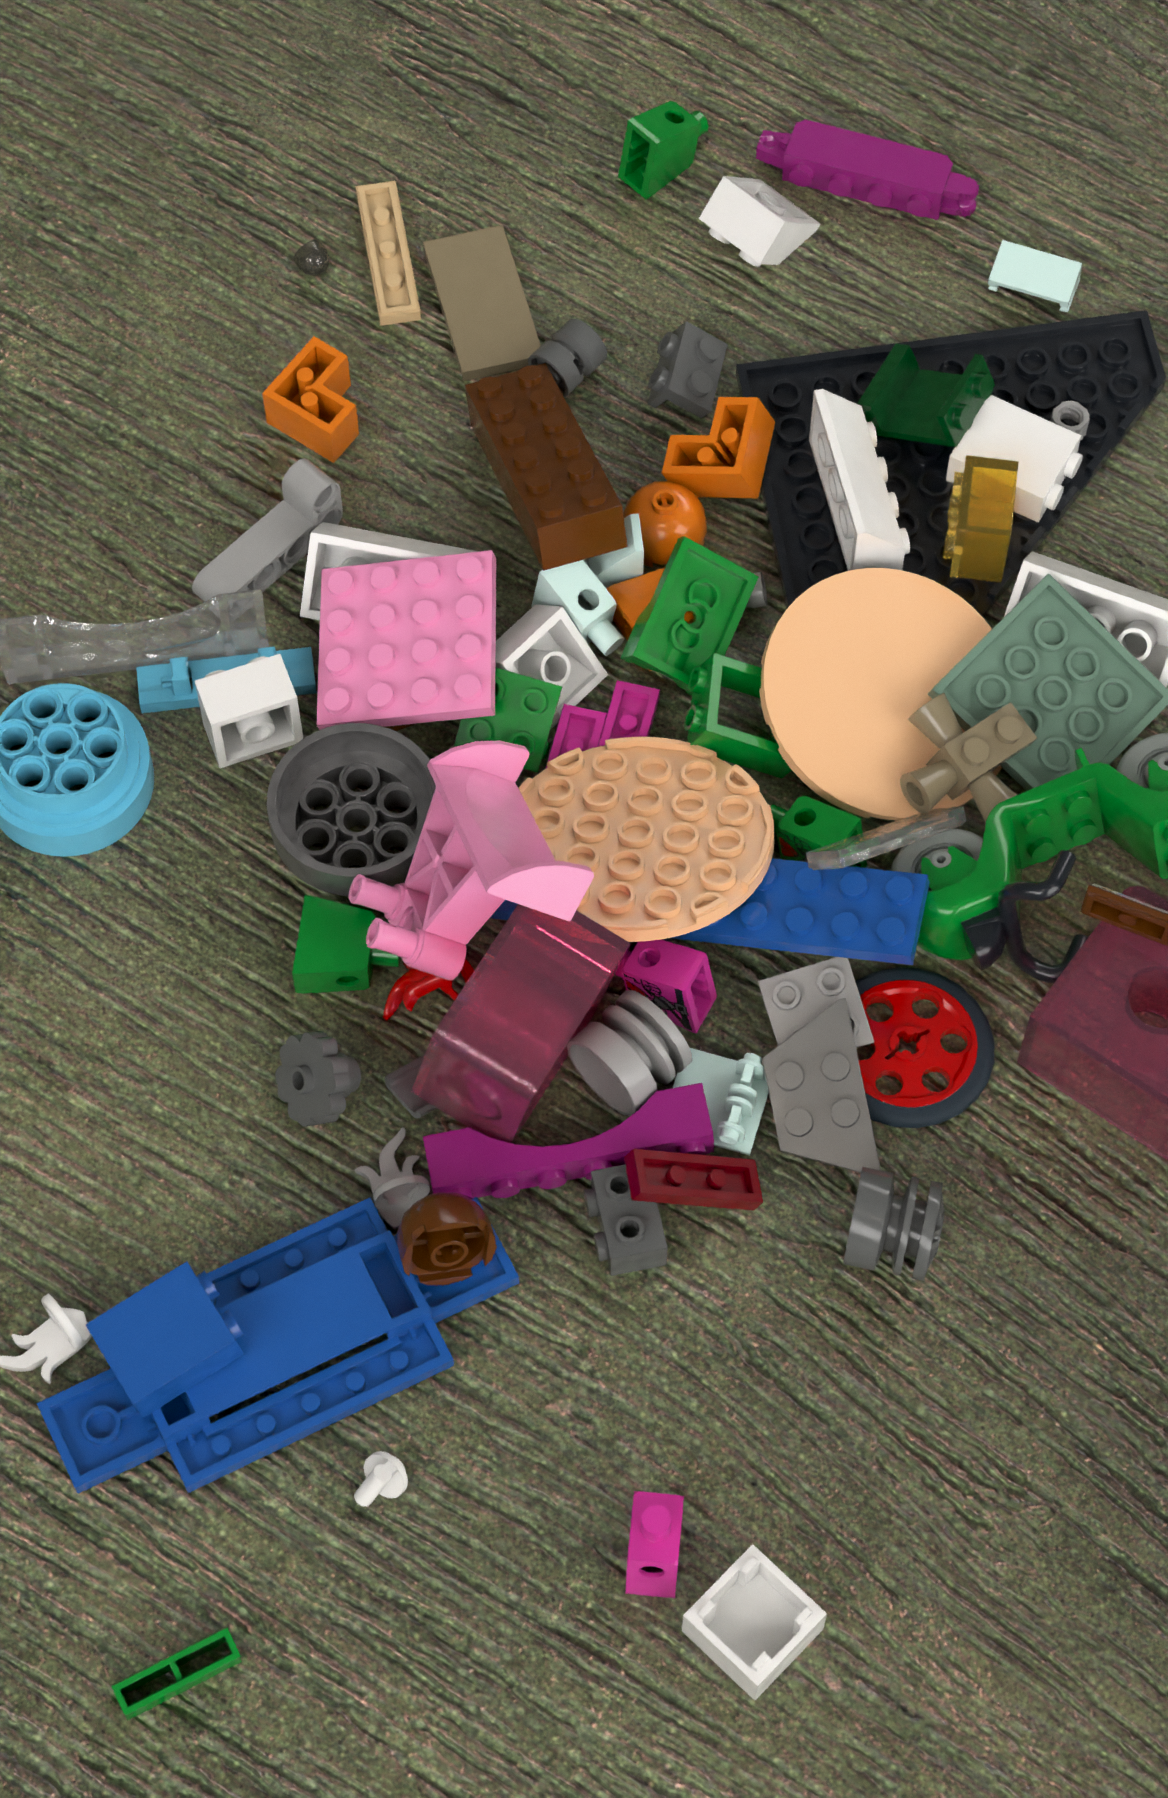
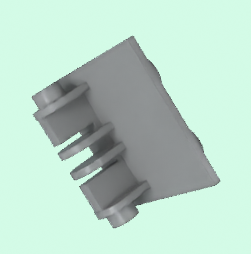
(804, 993)

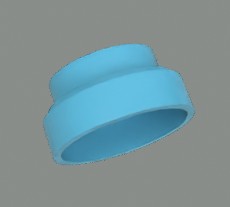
(117, 787)

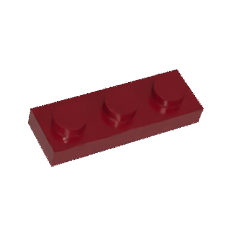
(693, 1179)

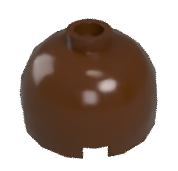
(444, 1238)

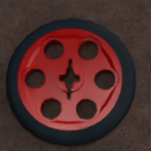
(957, 1014)

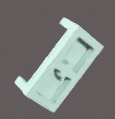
(1035, 273)

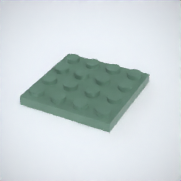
(1062, 678)

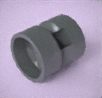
(571, 354)

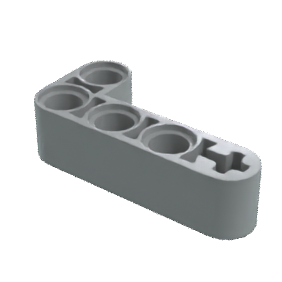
(277, 538)

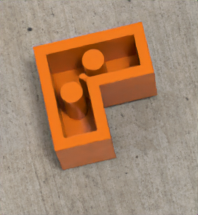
(309, 402)
(730, 458)

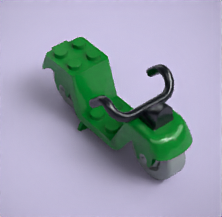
(979, 882)

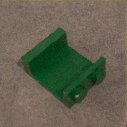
(925, 403)

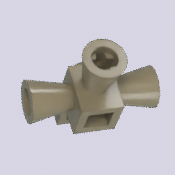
(966, 757)

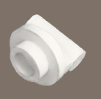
(384, 1476)

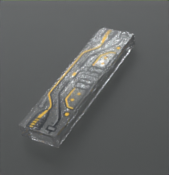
(885, 838)

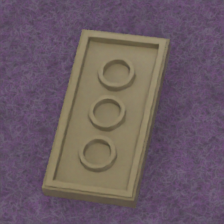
(482, 302)

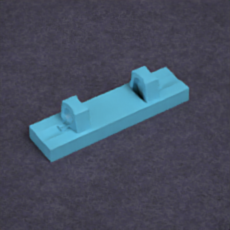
(169, 686)

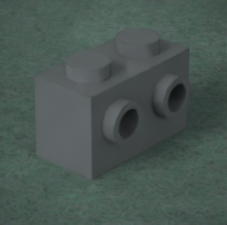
(629, 1229)

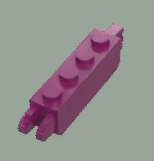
(869, 169)

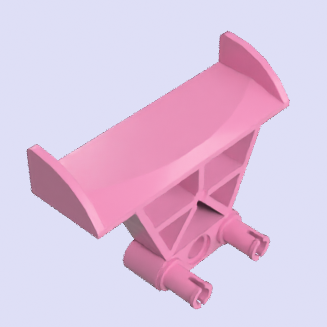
(468, 860)

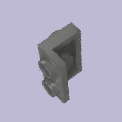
(687, 369)

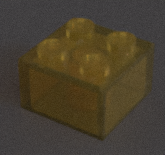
(981, 518)

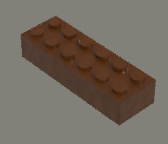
(546, 466)

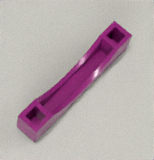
(486, 1166)

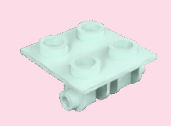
(733, 1095)

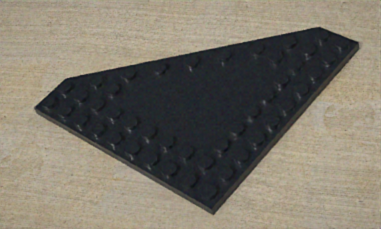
(1097, 361)

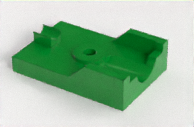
(696, 583)

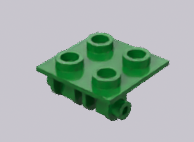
(521, 717)

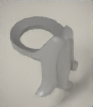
(394, 1190)

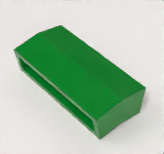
(172, 1663)

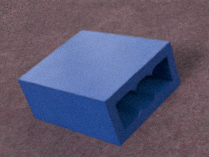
(166, 1338)

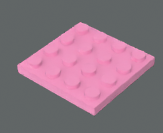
(408, 641)

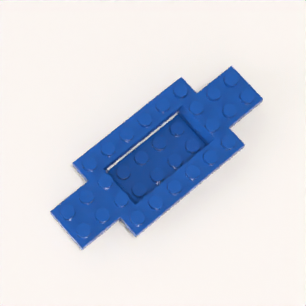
(297, 1309)

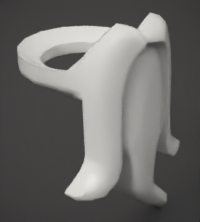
(51, 1342)

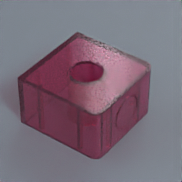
(516, 1019)
(1092, 1041)

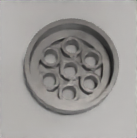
(325, 771)

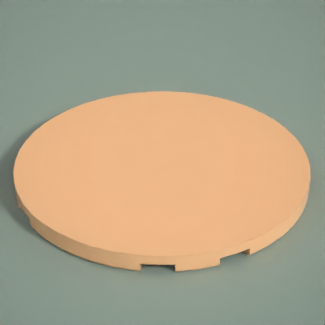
(849, 675)
(662, 829)

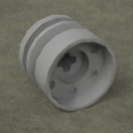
(629, 1052)

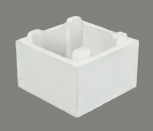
(753, 1622)

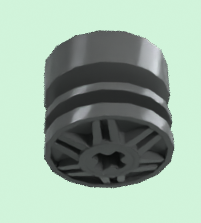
(894, 1223)

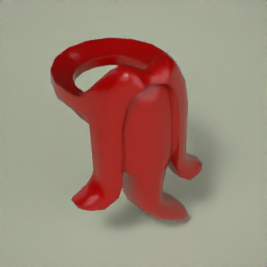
(417, 984)

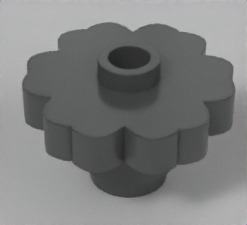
(315, 1078)

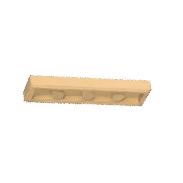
(388, 253)

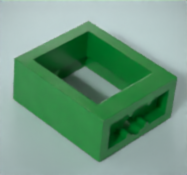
(702, 716)

